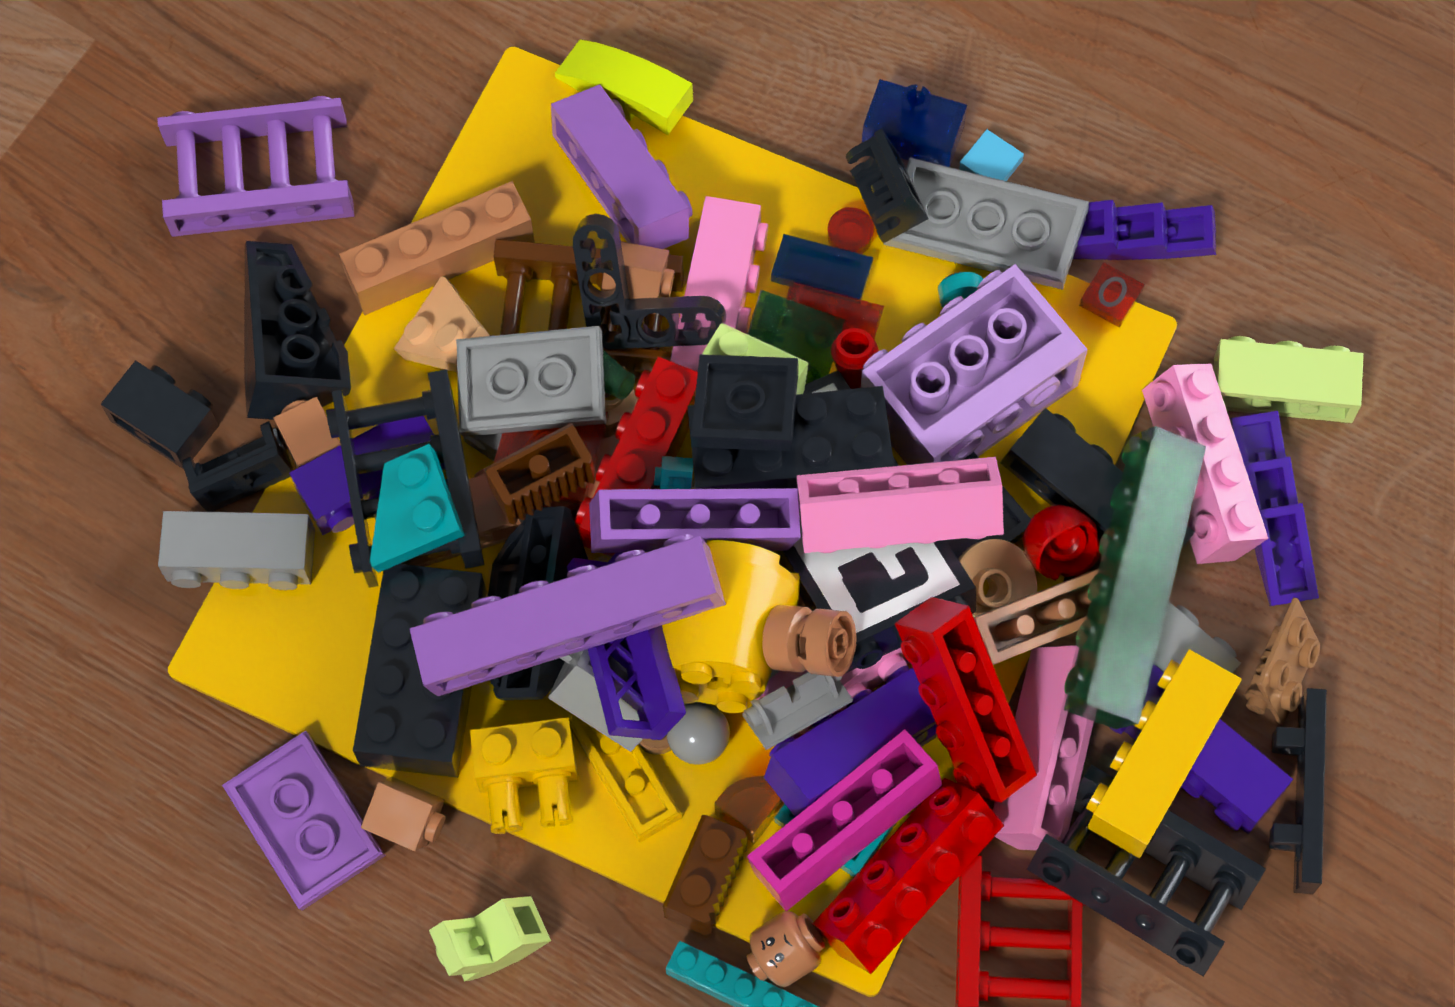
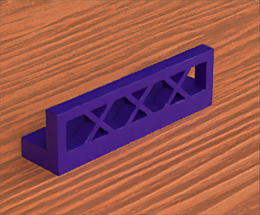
(651, 683)

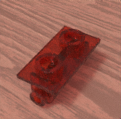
(856, 312)

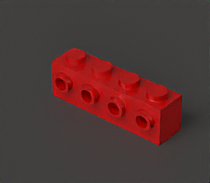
(646, 434)
(965, 698)
(908, 875)

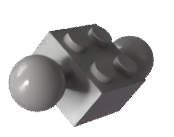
(695, 739)

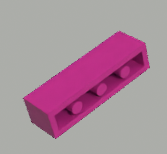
(845, 820)

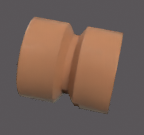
(809, 640)

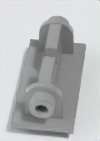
(795, 707)

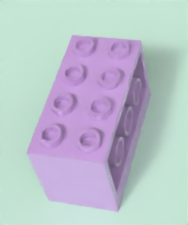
(975, 371)

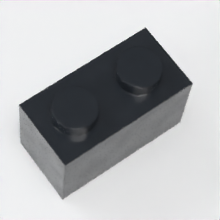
(160, 413)

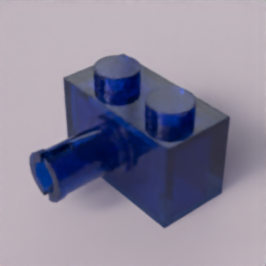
(916, 122)

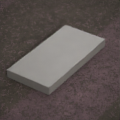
(993, 223)

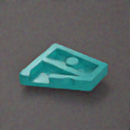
(413, 510)

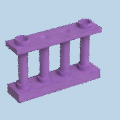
(264, 207)

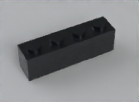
(1067, 469)

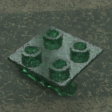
(797, 331)

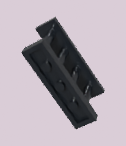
(447, 444)
(1184, 851)

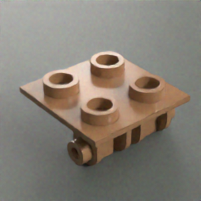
(1287, 656)

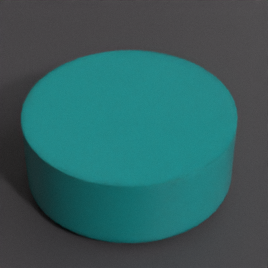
(958, 285)

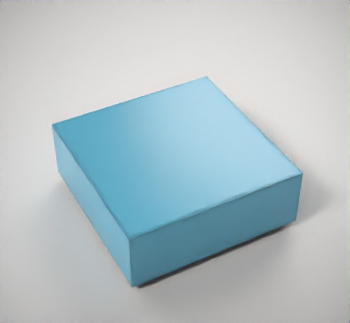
(992, 157)

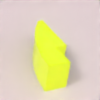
(636, 83)

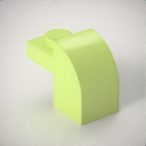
(490, 939)

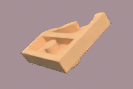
(436, 326)

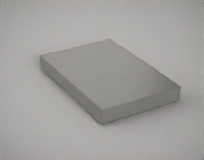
(530, 381)

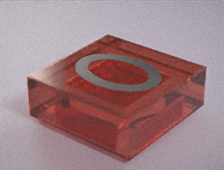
(1111, 295)

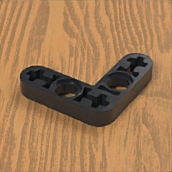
(629, 312)

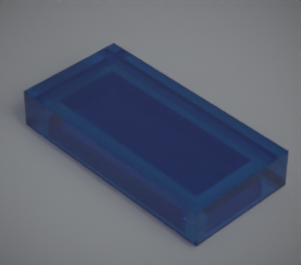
(821, 267)

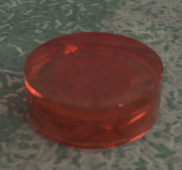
(850, 230)

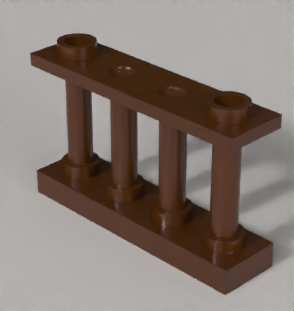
(527, 261)

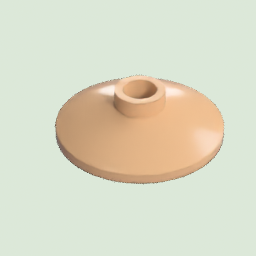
(1004, 568)

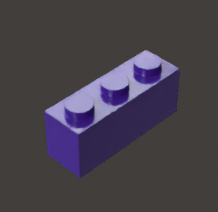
(324, 481)

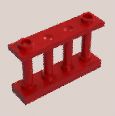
(978, 935)

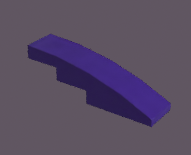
(1146, 232)
(1286, 554)

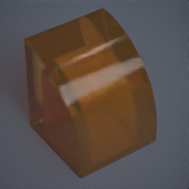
(749, 806)

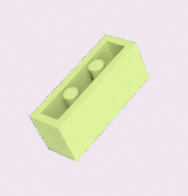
(1289, 379)

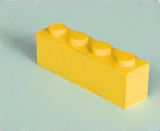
(1163, 752)

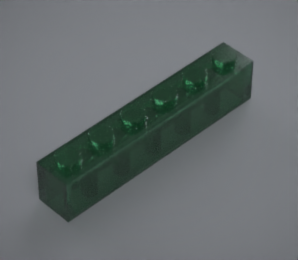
(1134, 578)

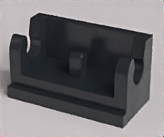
(886, 187)
(239, 471)

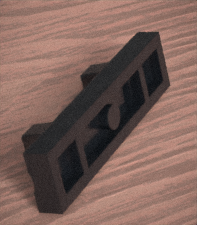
(1306, 835)

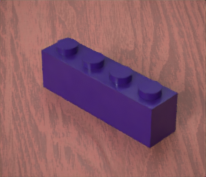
(840, 743)
(1227, 772)

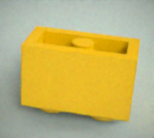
(525, 757)

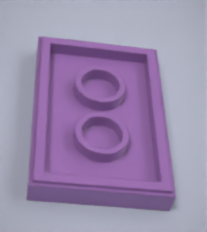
(303, 820)

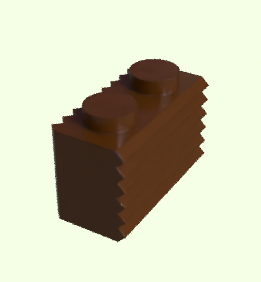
(541, 473)
(705, 875)

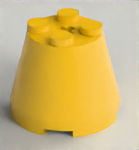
(721, 649)

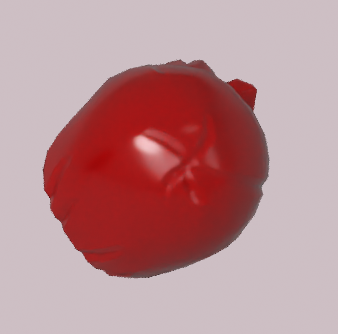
(1061, 542)

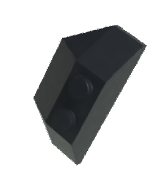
(532, 553)

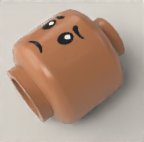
(785, 948)

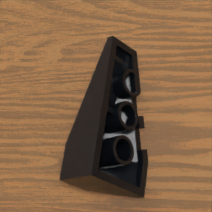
(286, 335)

